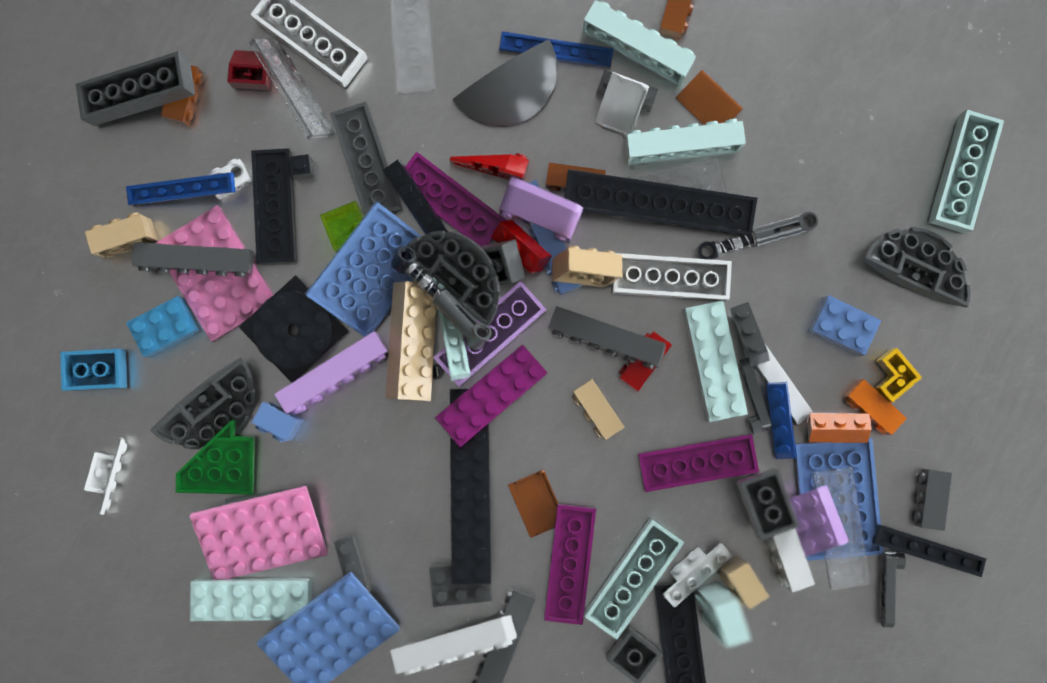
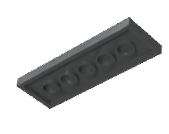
(365, 157)

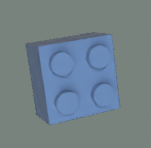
(274, 420)

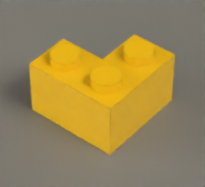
(900, 375)

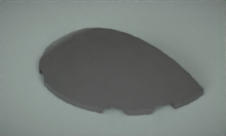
(513, 89)
(921, 264)
(462, 269)
(210, 408)

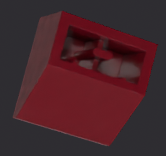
(247, 72)

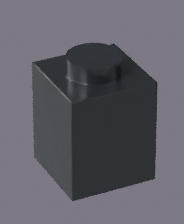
(301, 167)

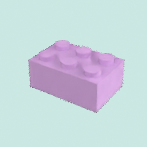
(817, 521)

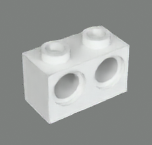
(241, 181)

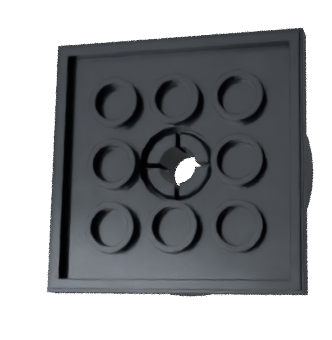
(316, 329)

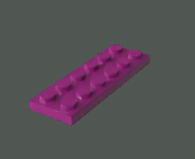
(454, 202)
(490, 396)
(698, 463)
(570, 564)

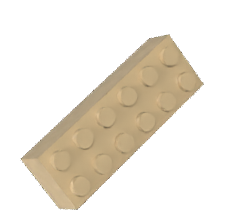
(411, 343)

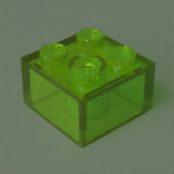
(341, 223)

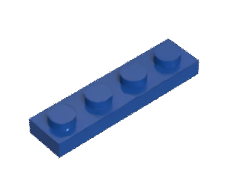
(781, 420)

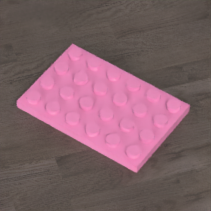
(217, 301)
(259, 533)

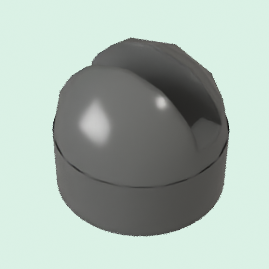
(440, 372)

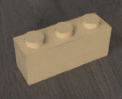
(597, 410)

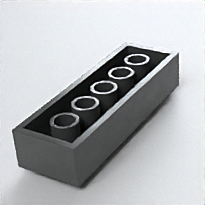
(135, 89)

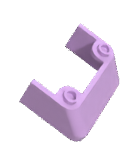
(541, 208)

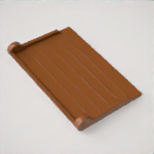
(708, 100)
(535, 502)

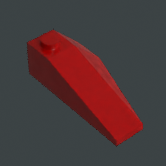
(499, 166)

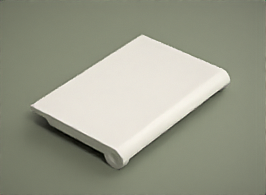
(621, 104)

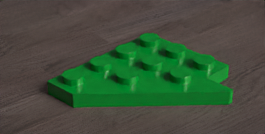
(221, 466)

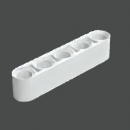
(773, 372)

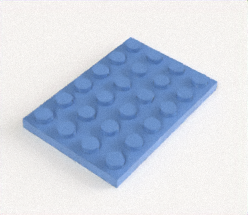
(360, 275)
(831, 456)
(329, 633)

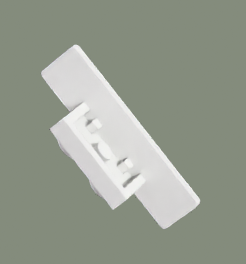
(102, 474)
(694, 571)

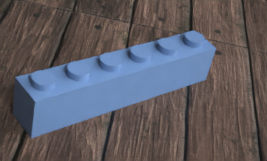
(553, 246)

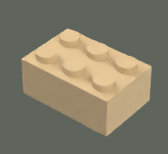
(120, 235)
(587, 267)
(742, 582)

